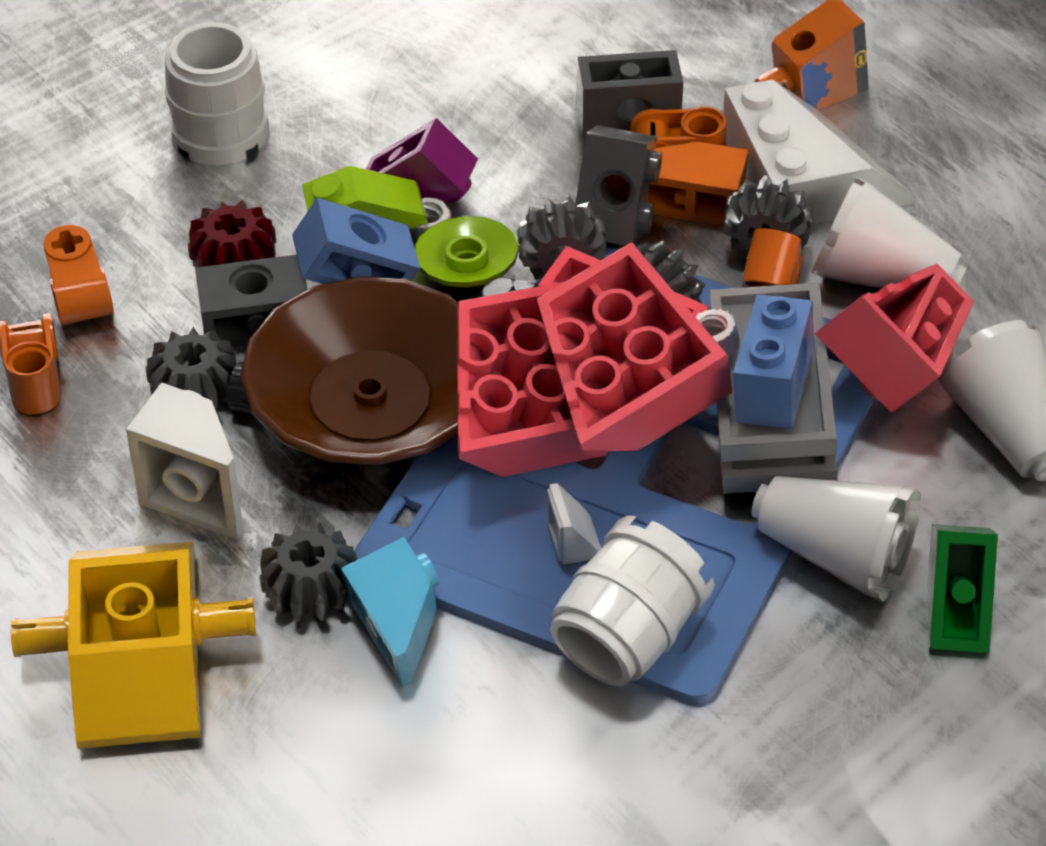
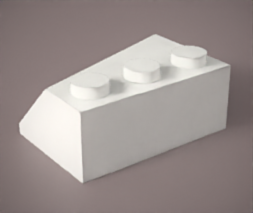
(801, 145)

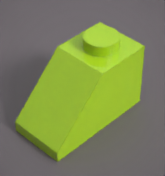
(371, 193)

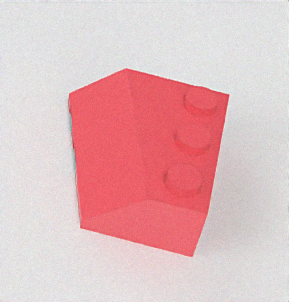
(630, 354)
(510, 388)

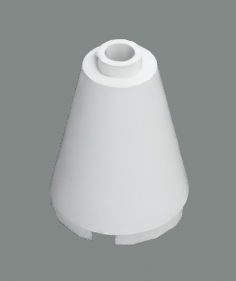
(880, 243)
(1004, 391)
(842, 527)

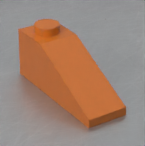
(693, 181)

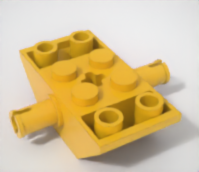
(133, 642)

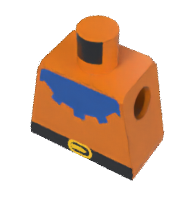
(822, 56)

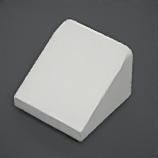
(570, 527)

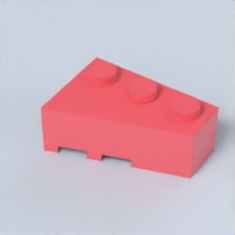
(900, 334)

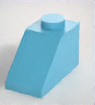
(395, 603)

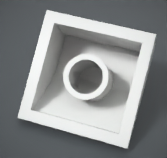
(185, 461)

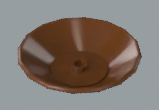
(357, 370)

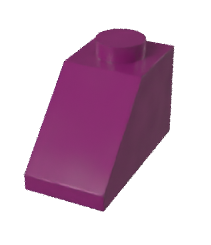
(432, 159)

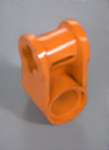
(682, 125)
(773, 259)
(76, 276)
(31, 364)

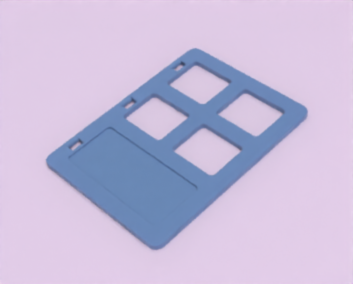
(504, 572)

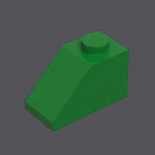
(961, 587)

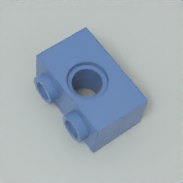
(349, 243)
(773, 361)

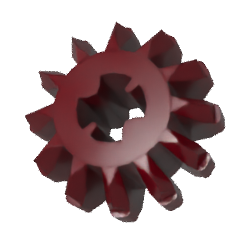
(231, 235)

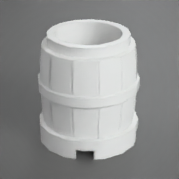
(215, 94)
(629, 602)

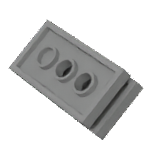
(759, 453)

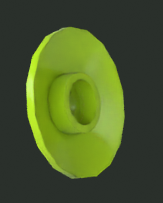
(466, 251)

